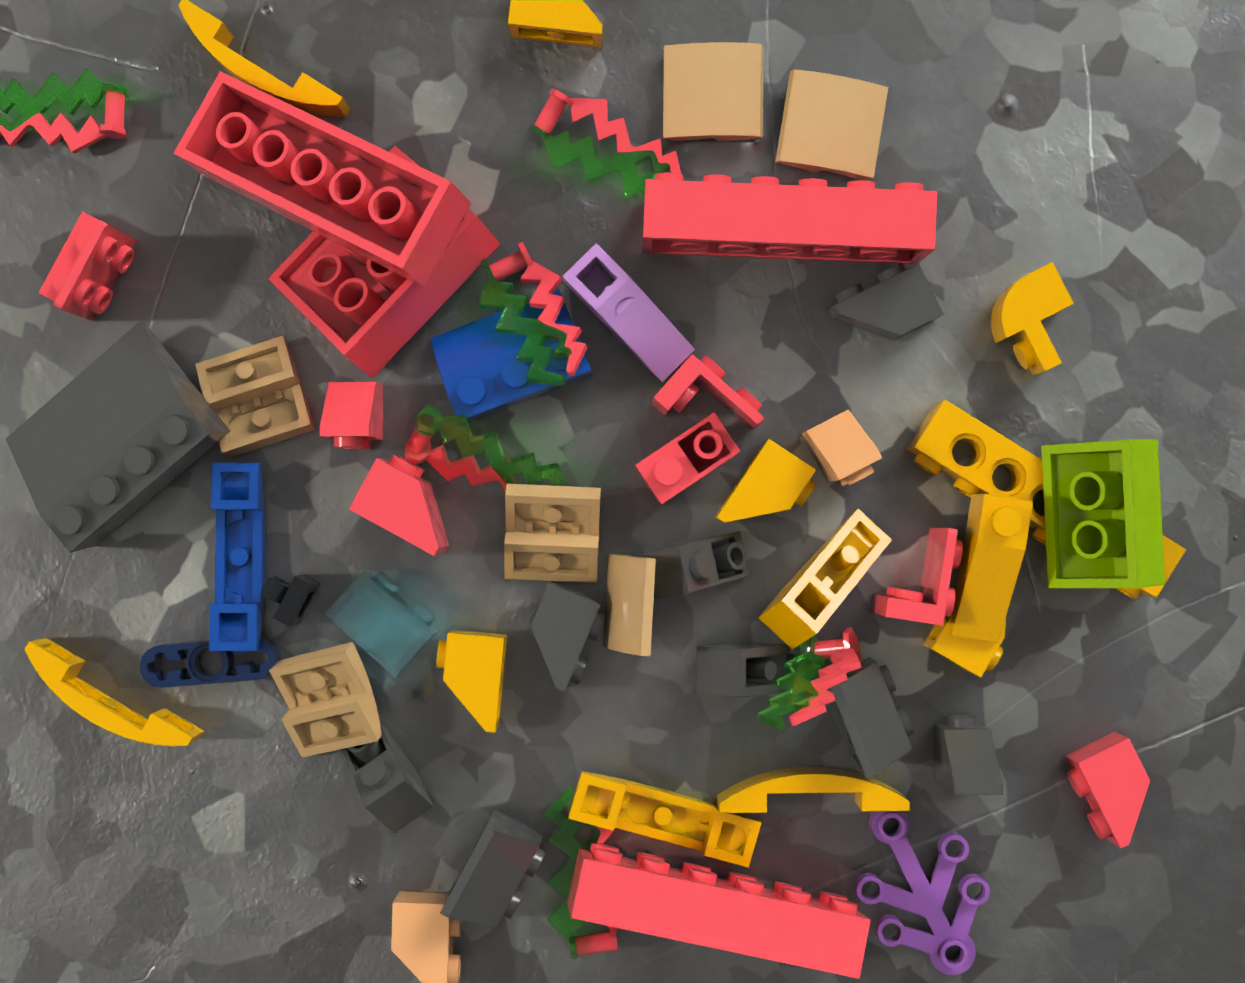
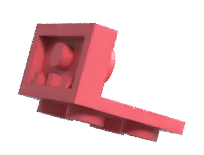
(88, 267)
(709, 375)
(935, 595)

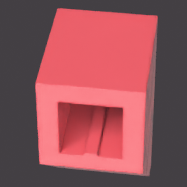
(353, 414)
(687, 458)
(1113, 784)

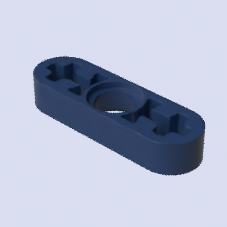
(177, 676)

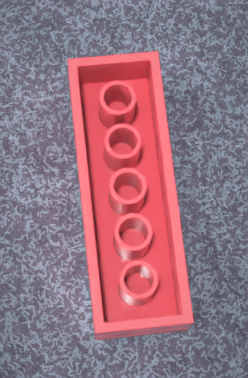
(323, 178)
(788, 220)
(718, 912)

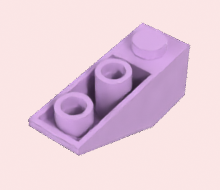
(627, 312)

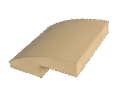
(713, 91)
(831, 124)
(256, 396)
(552, 533)
(629, 604)
(327, 700)

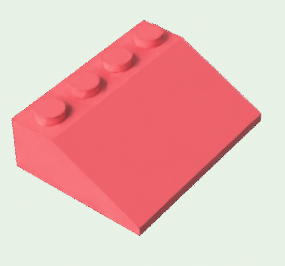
(368, 307)

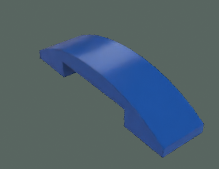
(239, 557)

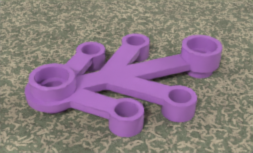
(926, 897)

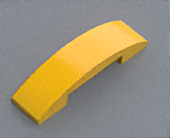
(305, 95)
(60, 671)
(751, 793)
(664, 816)

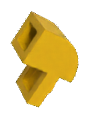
(1020, 313)

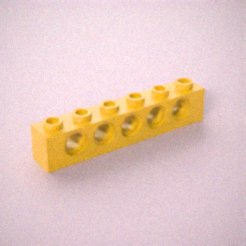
(933, 453)

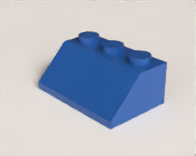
(483, 367)

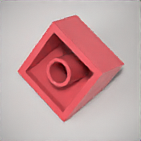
(402, 504)

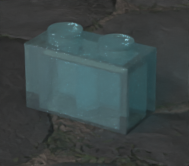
(382, 621)

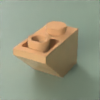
(842, 449)
(425, 937)

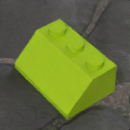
(1103, 514)

